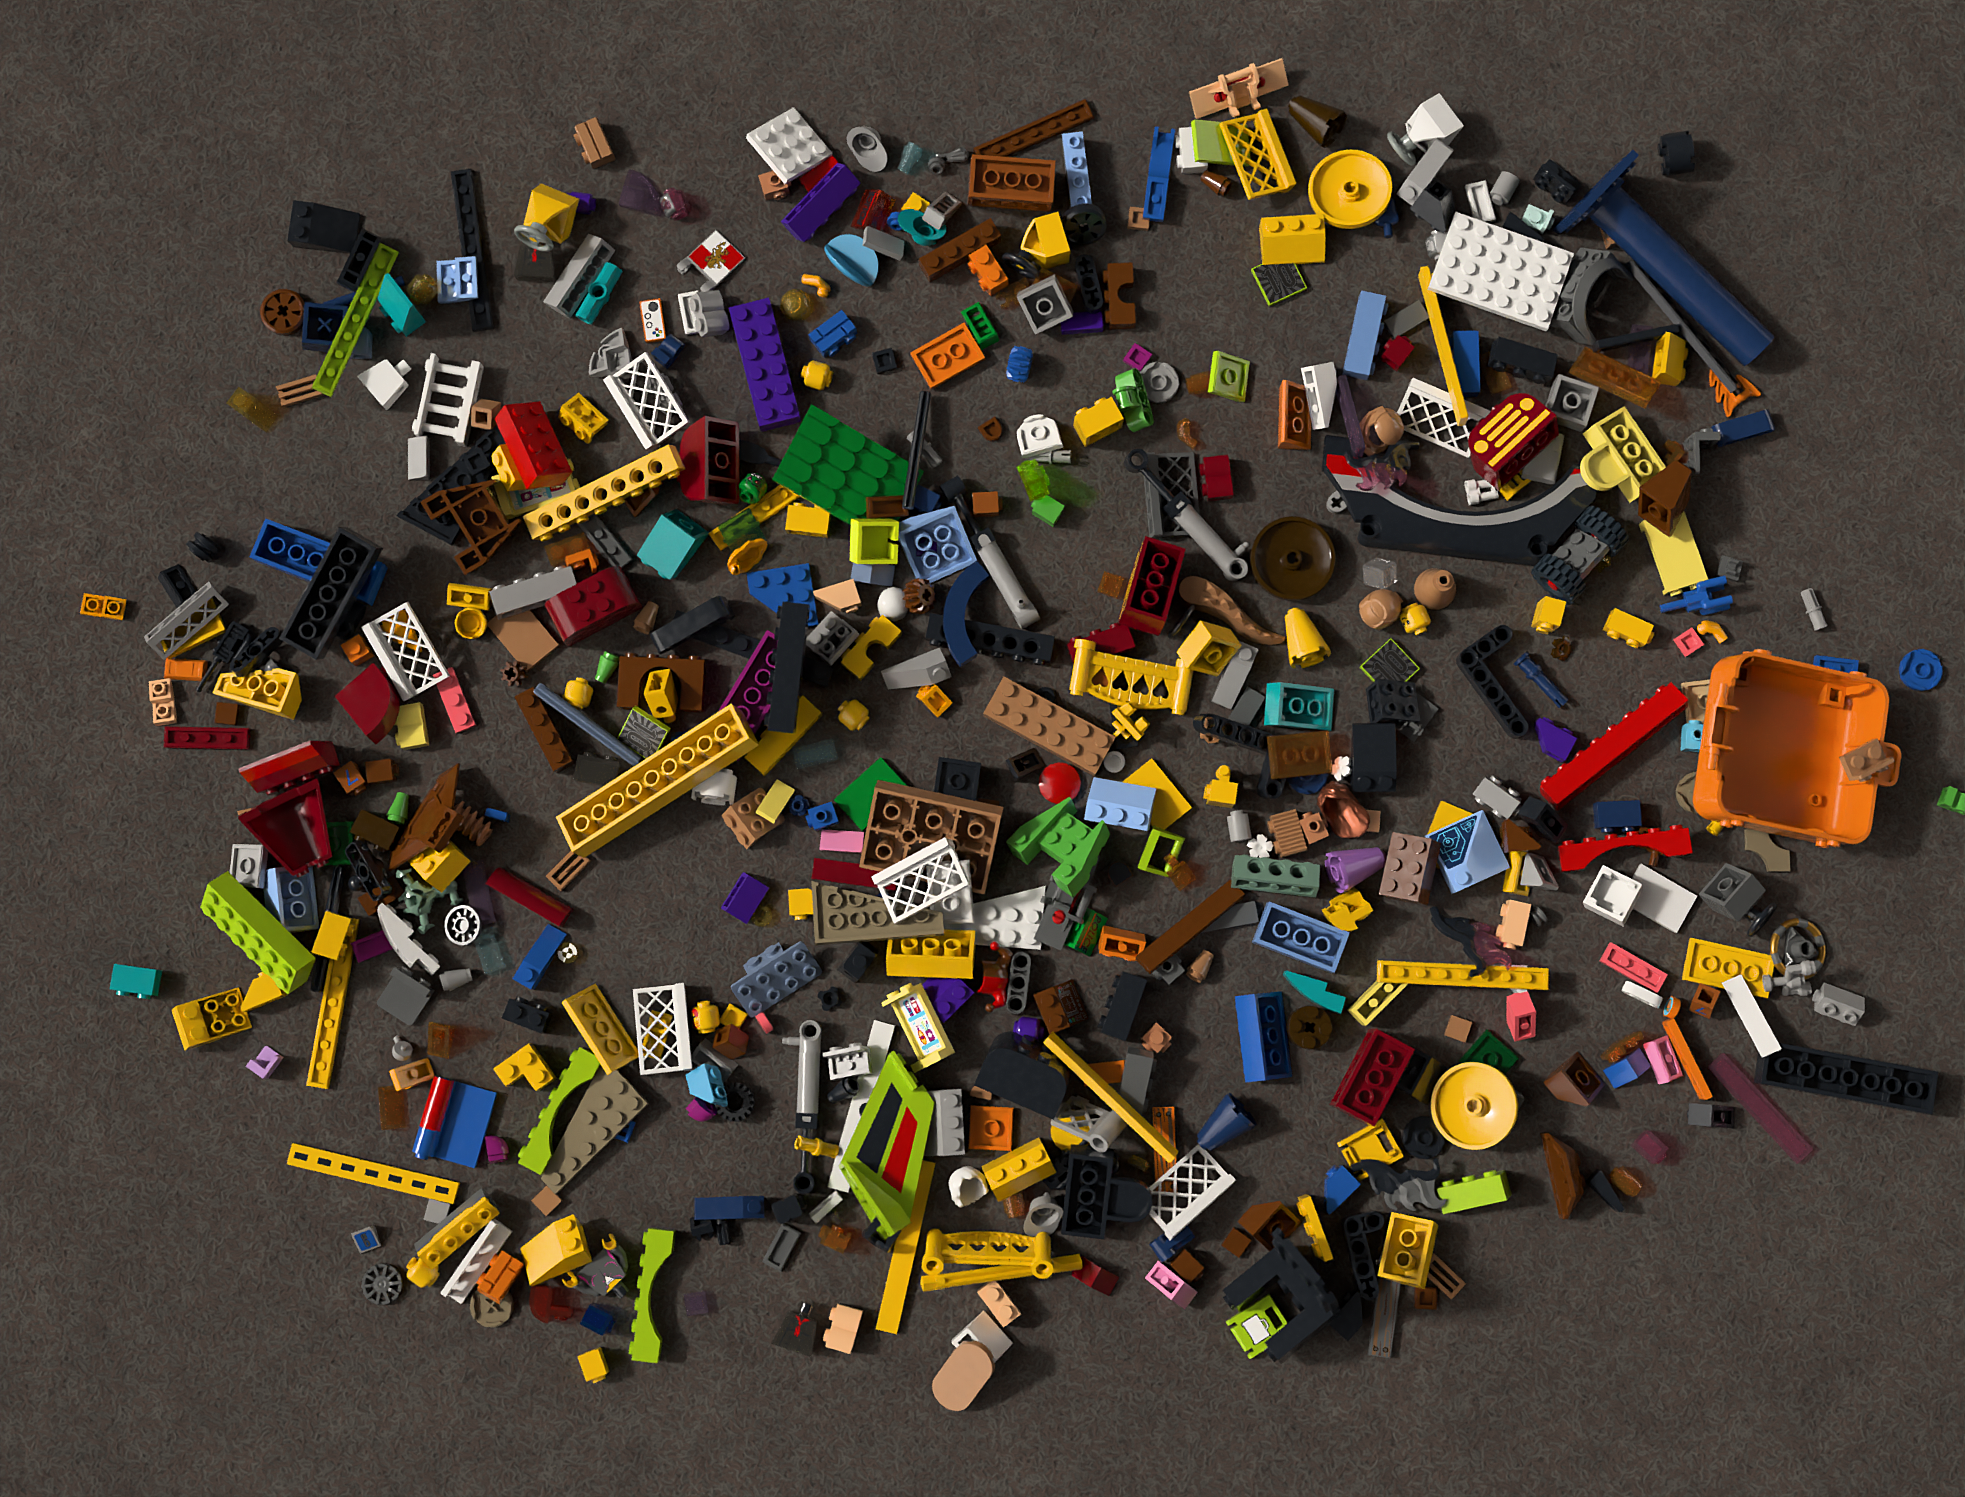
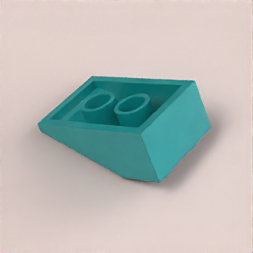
(398, 307)
(1298, 706)

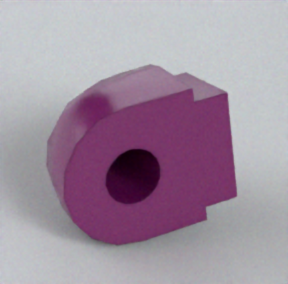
(701, 1110)
(496, 1149)

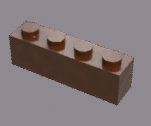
(958, 250)
(545, 730)

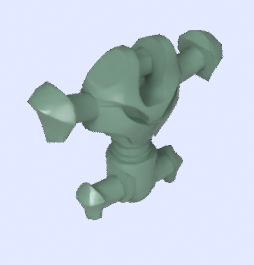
(420, 898)

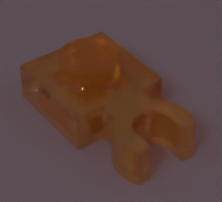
(1012, 292)

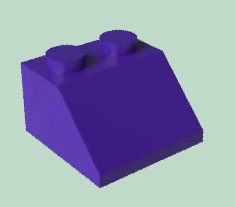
(946, 995)

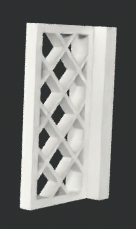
(1442, 398)
(631, 410)
(388, 656)
(918, 862)
(681, 1025)
(1200, 1203)

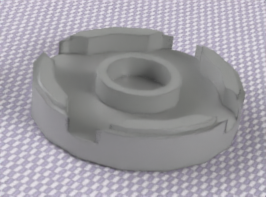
(1156, 388)

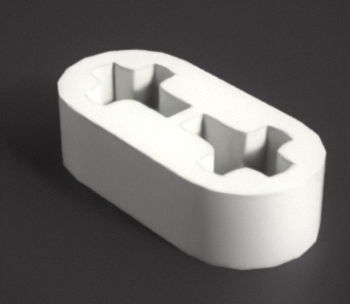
(1642, 994)

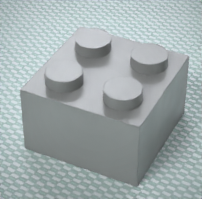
(1045, 304)
(1571, 402)

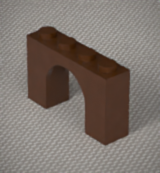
(635, 669)

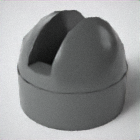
(272, 664)

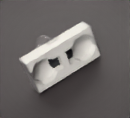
(827, 1207)

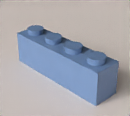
(1364, 335)

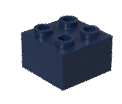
(321, 325)

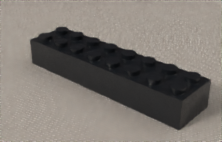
(1848, 1078)

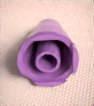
(1353, 866)

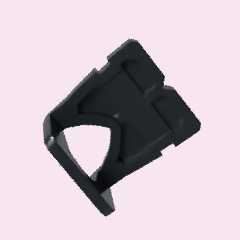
(868, 1235)

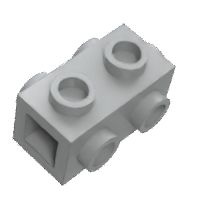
(1502, 800)
(1839, 1004)

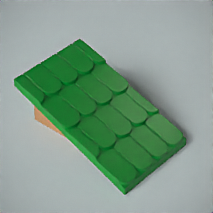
(839, 467)

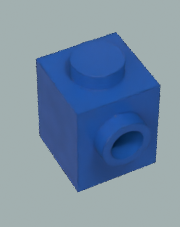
(822, 816)

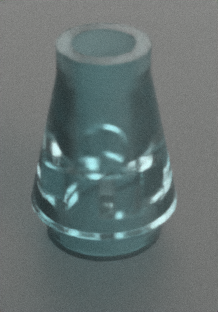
(909, 157)

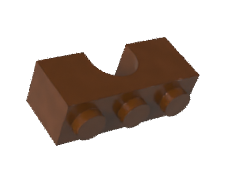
(1119, 277)

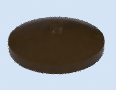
(1292, 558)

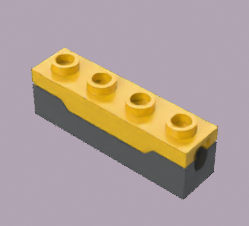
(456, 1228)

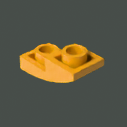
(103, 607)

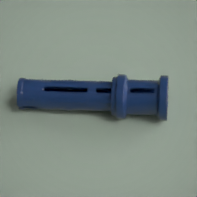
(1534, 672)

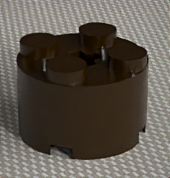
(1321, 1027)

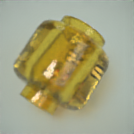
(422, 289)

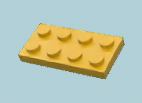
(1717, 963)
(601, 1029)

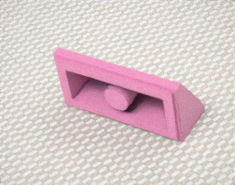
(841, 841)
(1663, 1060)

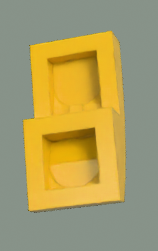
(658, 1029)

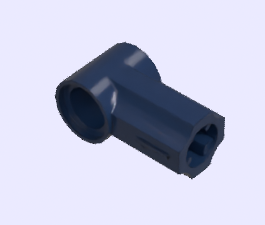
(1166, 1248)

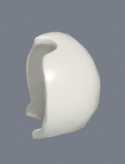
(891, 604)

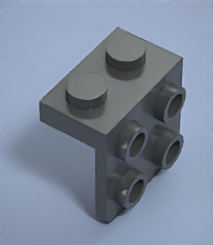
(1704, 439)
(405, 995)

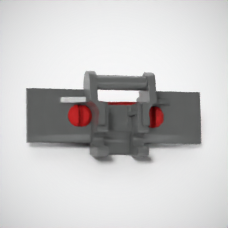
(1057, 916)

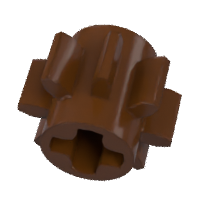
(516, 668)

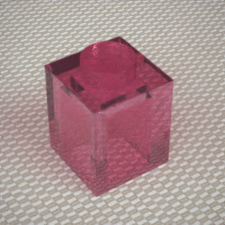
(1650, 1147)

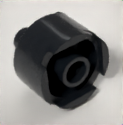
(1677, 153)

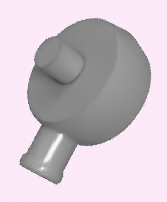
(401, 1050)

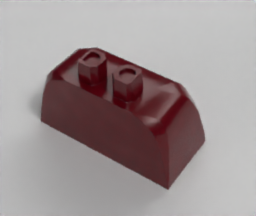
(710, 461)

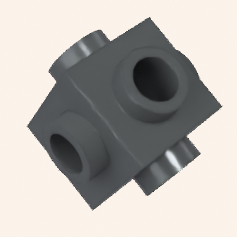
(1169, 975)

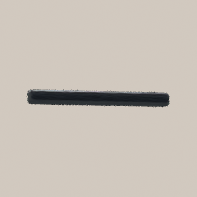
(916, 450)
(332, 905)

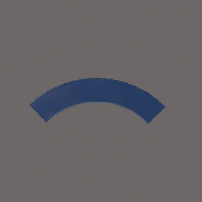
(955, 609)

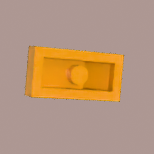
(412, 1074)

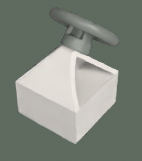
(1430, 121)

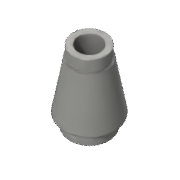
(455, 978)

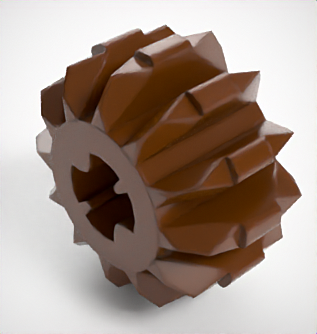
(919, 596)

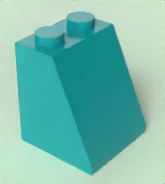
(672, 543)

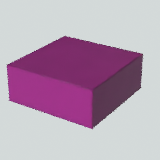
(1137, 357)

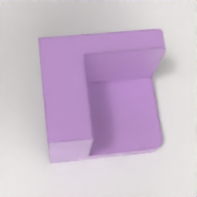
(265, 1062)

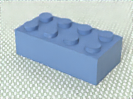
(1300, 937)

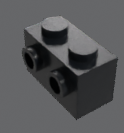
(528, 1016)

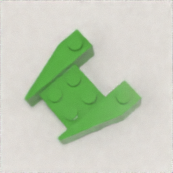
(1065, 841)

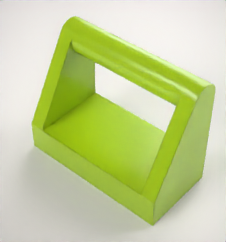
(1150, 845)

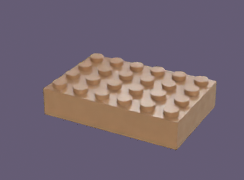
(912, 818)

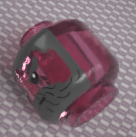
(675, 204)

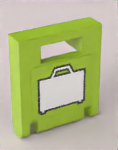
(1255, 1326)

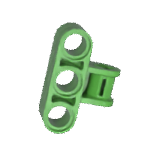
(1133, 400)

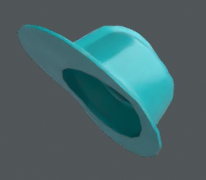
(921, 231)

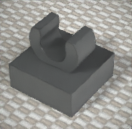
(1730, 568)

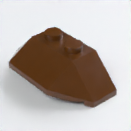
(1564, 1174)

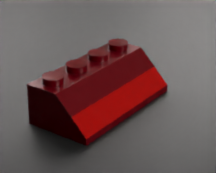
(291, 766)

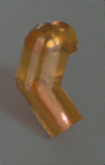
(1183, 433)

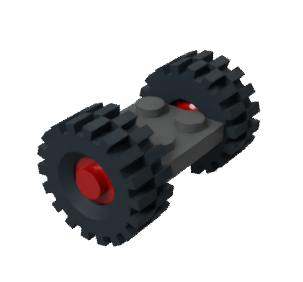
(1565, 569)

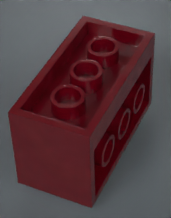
(1372, 1077)

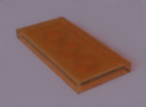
(1615, 377)

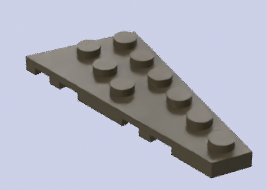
(860, 917)
(602, 1114)

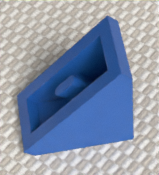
(1627, 1068)

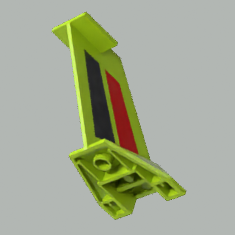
(889, 1147)

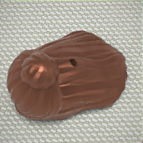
(1343, 810)

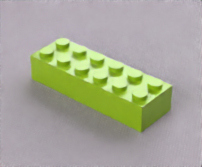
(257, 932)

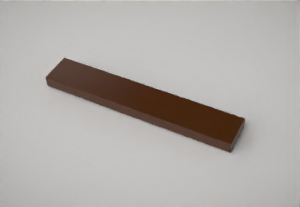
(1037, 131)
(1189, 927)

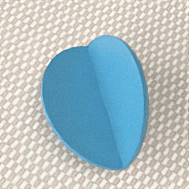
(853, 259)

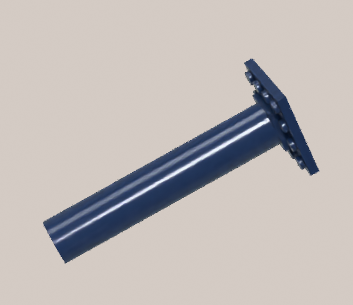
(1669, 264)

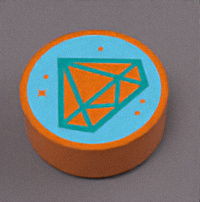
(1672, 1007)

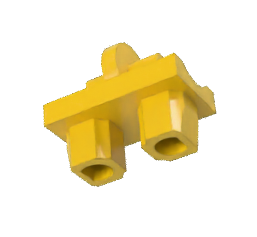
(1122, 714)

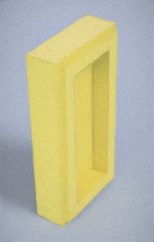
(775, 801)

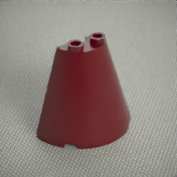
(292, 828)

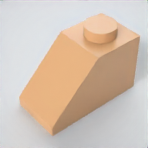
(840, 596)

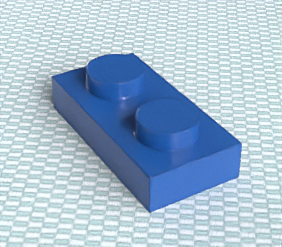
(1834, 663)

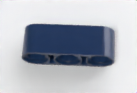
(1744, 427)

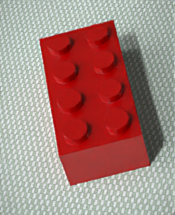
(533, 445)

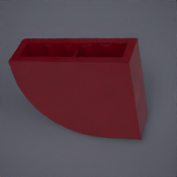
(371, 702)

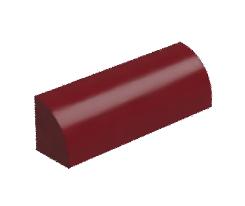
(529, 896)

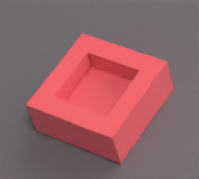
(1688, 642)

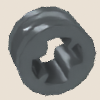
(1537, 916)

